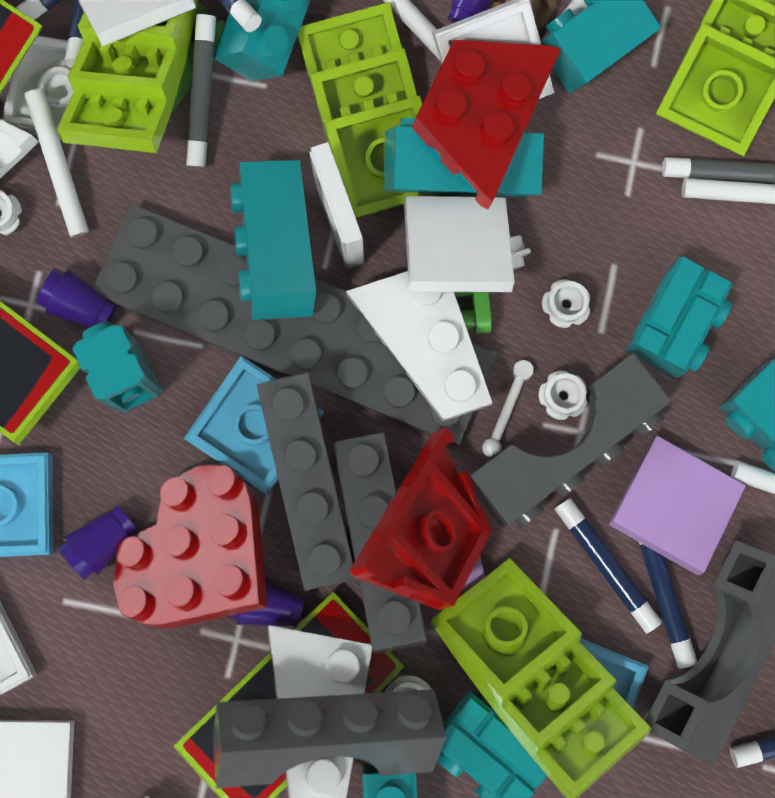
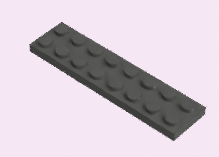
(194, 288)

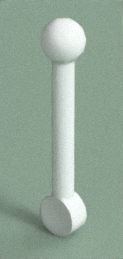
(522, 372)

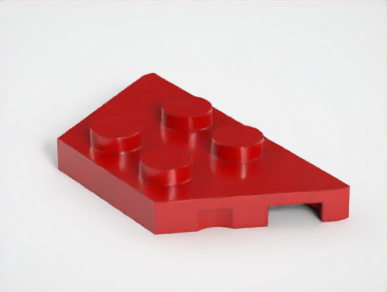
(483, 107)
(427, 532)

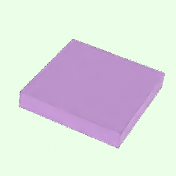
(677, 505)

